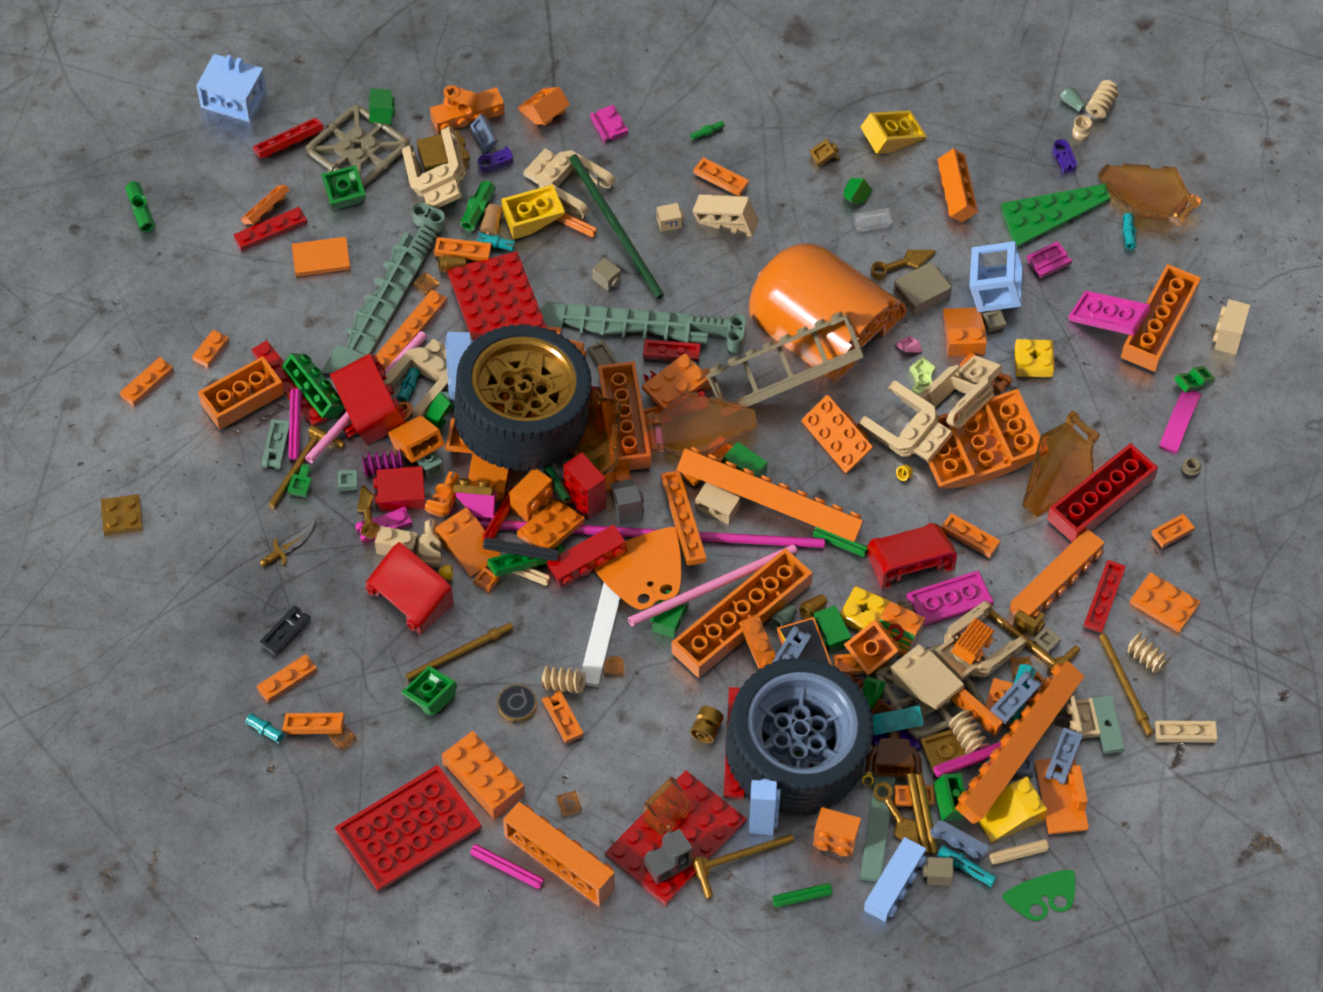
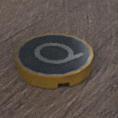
(517, 703)

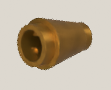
(448, 263)
(812, 605)

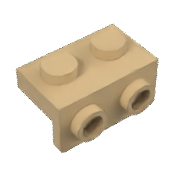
(1083, 717)

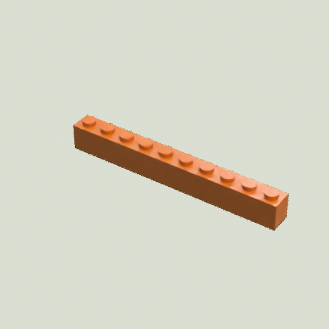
(771, 495)
(1019, 742)

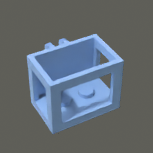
(229, 85)
(996, 285)

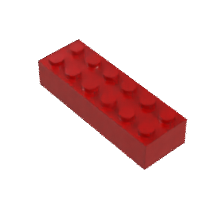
(1102, 492)

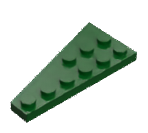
(1045, 213)

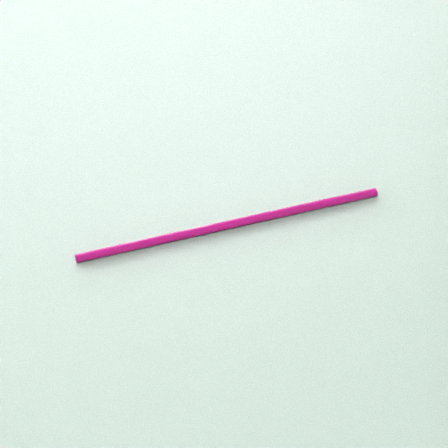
(705, 536)

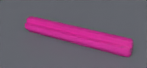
(295, 421)
(965, 760)
(507, 866)

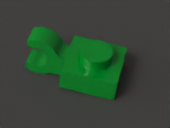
(301, 483)

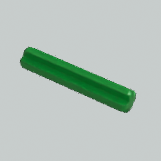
(841, 542)
(802, 895)

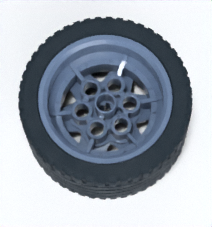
(800, 686)

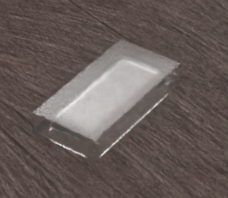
(872, 219)

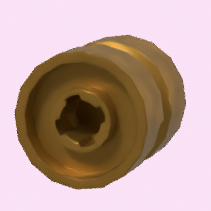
(706, 725)

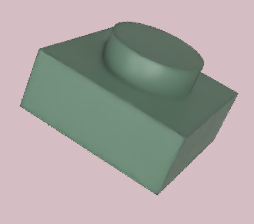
(347, 480)

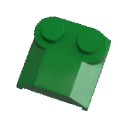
(343, 187)
(431, 690)

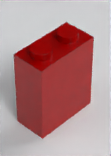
(399, 489)

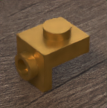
(1027, 624)

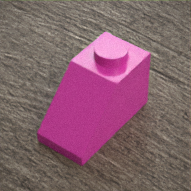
(479, 505)

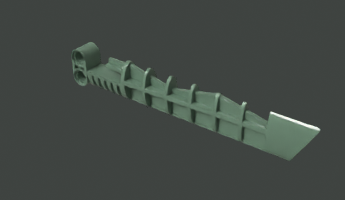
(379, 307)
(667, 324)

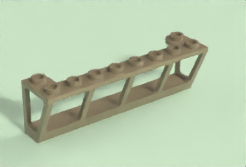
(792, 379)

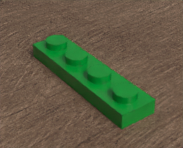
(511, 563)

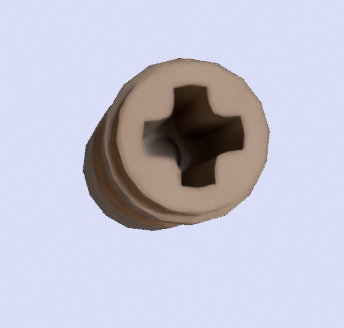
(491, 221)

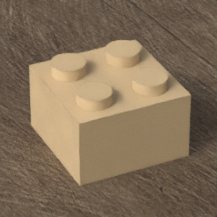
(1230, 326)

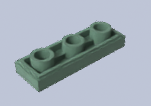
(1106, 715)

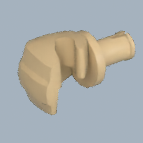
(428, 545)

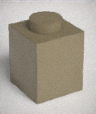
(606, 274)
(938, 871)

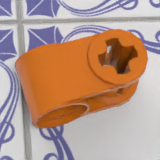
(461, 100)

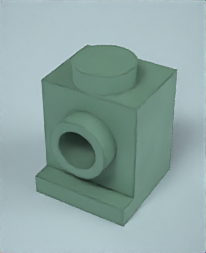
(431, 465)

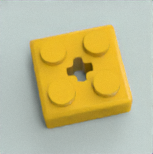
(1029, 349)
(862, 600)

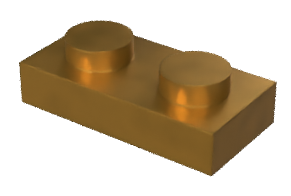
(482, 487)

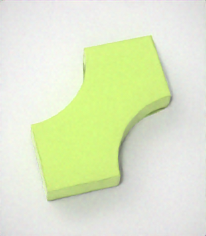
(922, 372)

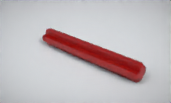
(498, 517)

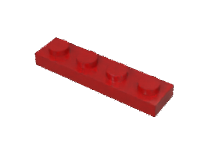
(287, 138)
(270, 229)
(1104, 596)

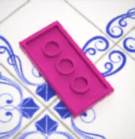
(1109, 312)
(949, 598)

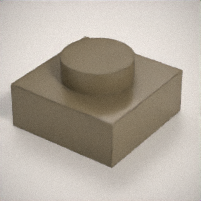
(994, 320)
(1047, 640)

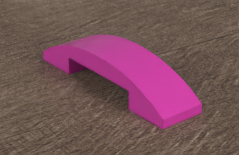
(1179, 421)

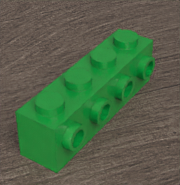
(313, 385)

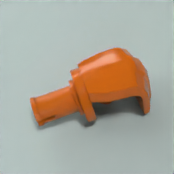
(444, 499)

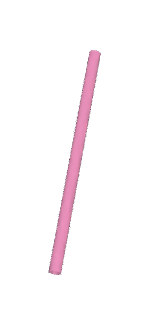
(345, 419)
(704, 588)

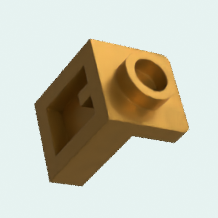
(824, 152)

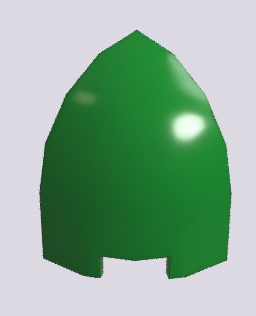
(857, 190)

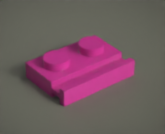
(609, 123)
(1049, 259)

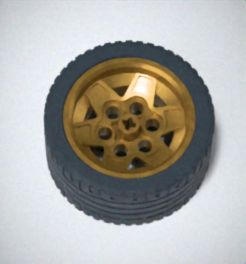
(529, 370)

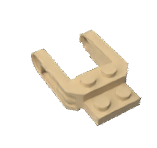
(554, 169)
(441, 183)
(431, 364)
(972, 379)
(921, 436)
(985, 665)

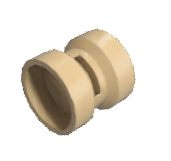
(1081, 127)

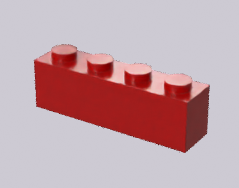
(587, 556)

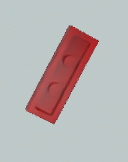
(670, 350)

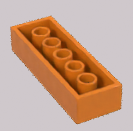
(1168, 307)
(621, 383)
(559, 853)

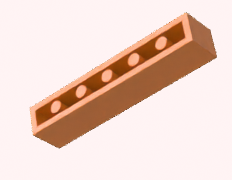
(1058, 575)

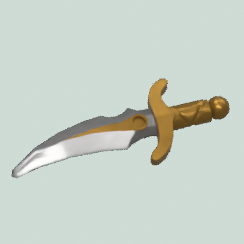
(288, 545)

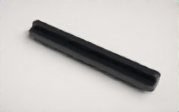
(521, 549)

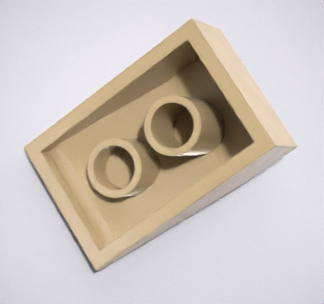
(925, 677)

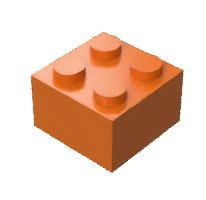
(531, 495)
(836, 832)

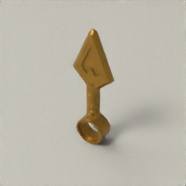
(912, 258)
(366, 498)
(904, 827)

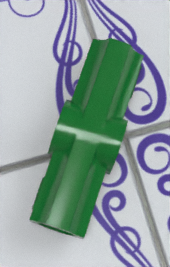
(477, 205)
(140, 206)

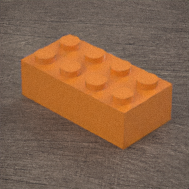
(241, 393)
(483, 775)

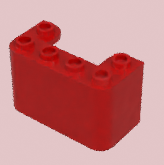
(368, 398)

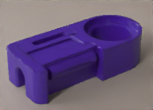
(1065, 158)
(497, 160)

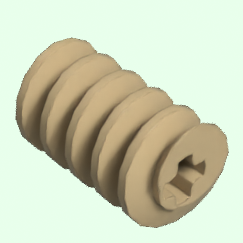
(1102, 99)
(1147, 654)
(563, 681)
(965, 732)

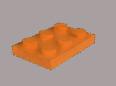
(673, 380)
(551, 526)
(1165, 602)

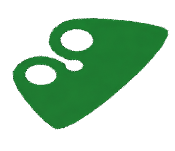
(1030, 892)

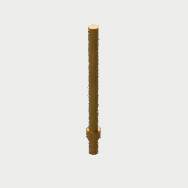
(493, 634)
(1141, 716)

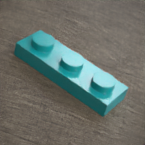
(897, 720)

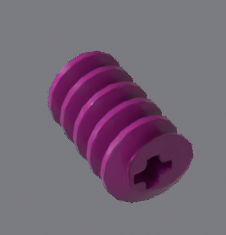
(381, 462)

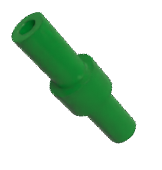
(707, 130)

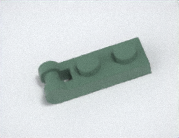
(276, 444)

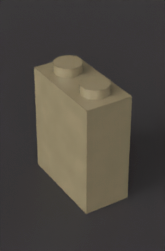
(922, 288)

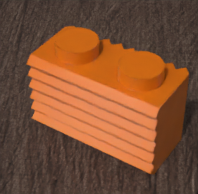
(973, 641)

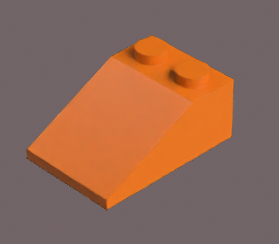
(964, 332)
(463, 541)

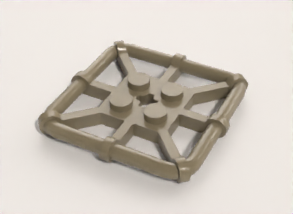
(369, 145)
(882, 675)

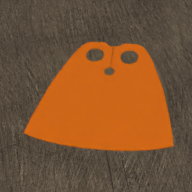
(647, 559)

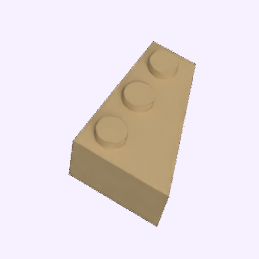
(726, 211)

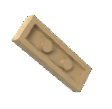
(1185, 731)

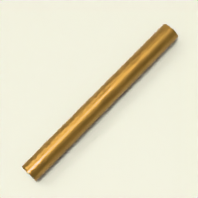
(918, 812)
(926, 813)

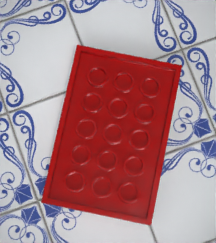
(495, 294)
(706, 827)
(408, 828)

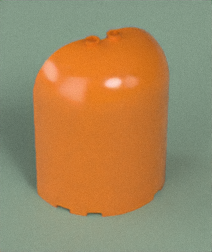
(811, 285)

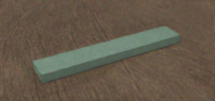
(876, 833)

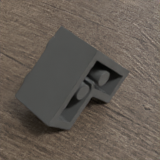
(627, 501)
(669, 859)

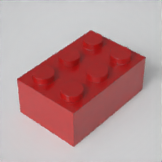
(585, 486)

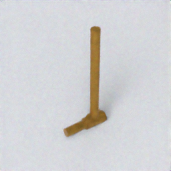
(315, 435)
(1032, 646)
(702, 866)

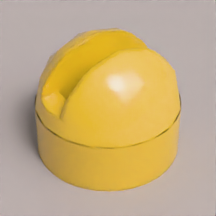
(901, 471)
(446, 572)

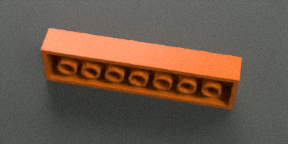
(761, 594)

